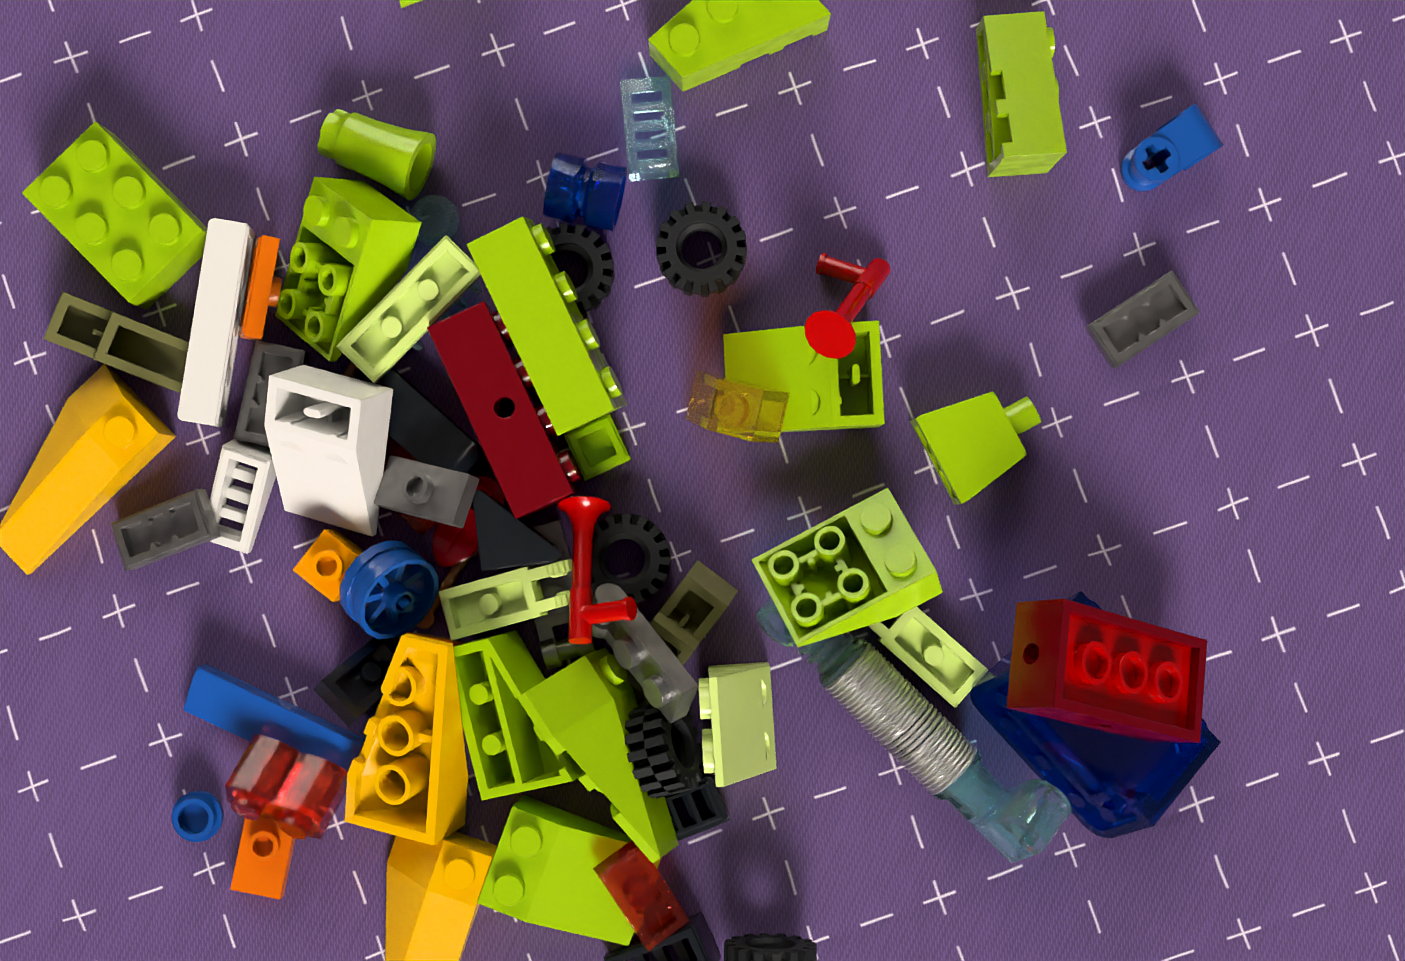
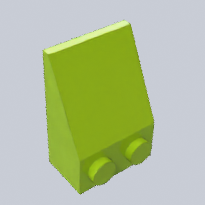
(548, 875)

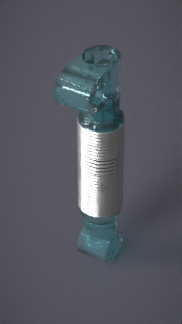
(1013, 819)

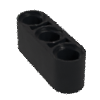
(425, 429)

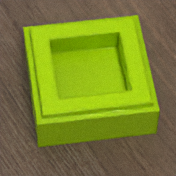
(597, 447)

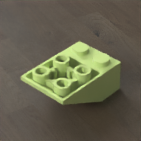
(742, 721)

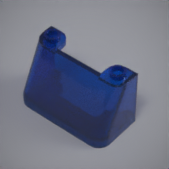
(1108, 778)

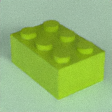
(119, 216)

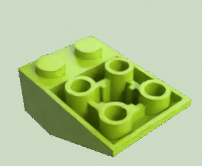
(343, 260)
(821, 389)
(848, 571)

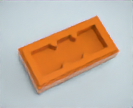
(261, 289)
(263, 859)

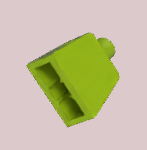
(974, 441)

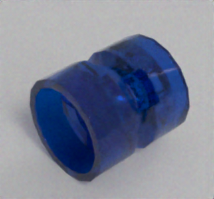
(584, 191)

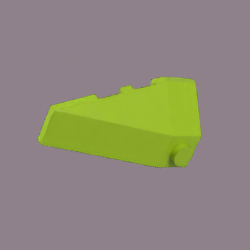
(586, 715)

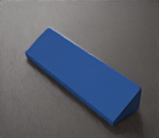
(251, 711)

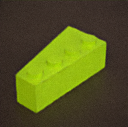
(546, 324)

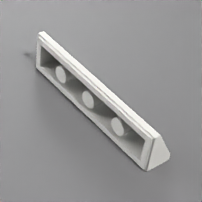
(216, 322)

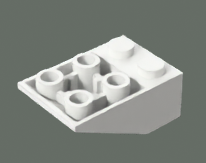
(328, 444)

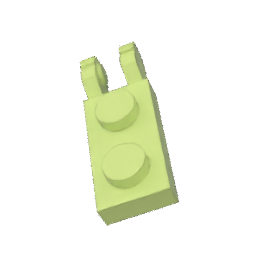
(501, 599)
(931, 654)

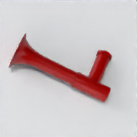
(831, 331)
(582, 612)

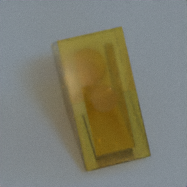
(737, 407)

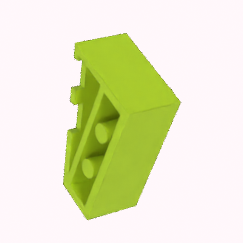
(723, 34)
(1019, 94)
(500, 735)

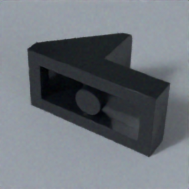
(357, 682)

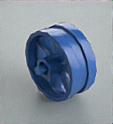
(380, 579)

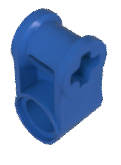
(1173, 148)

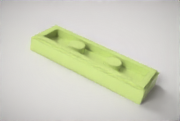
(409, 309)

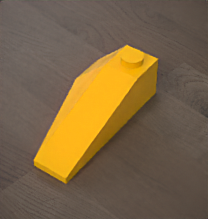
(86, 459)
(414, 754)
(433, 896)

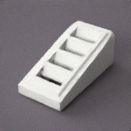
(262, 480)

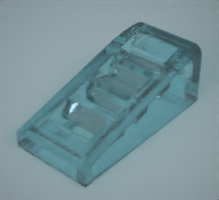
(651, 167)

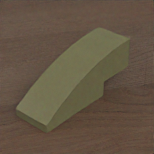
(118, 341)
(688, 616)

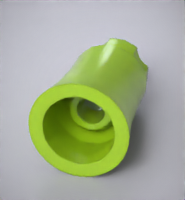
(379, 151)

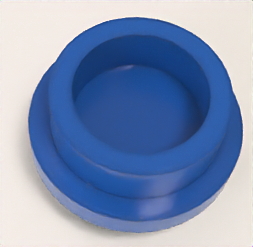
(197, 816)

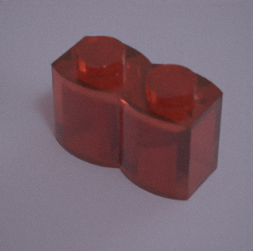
(286, 787)

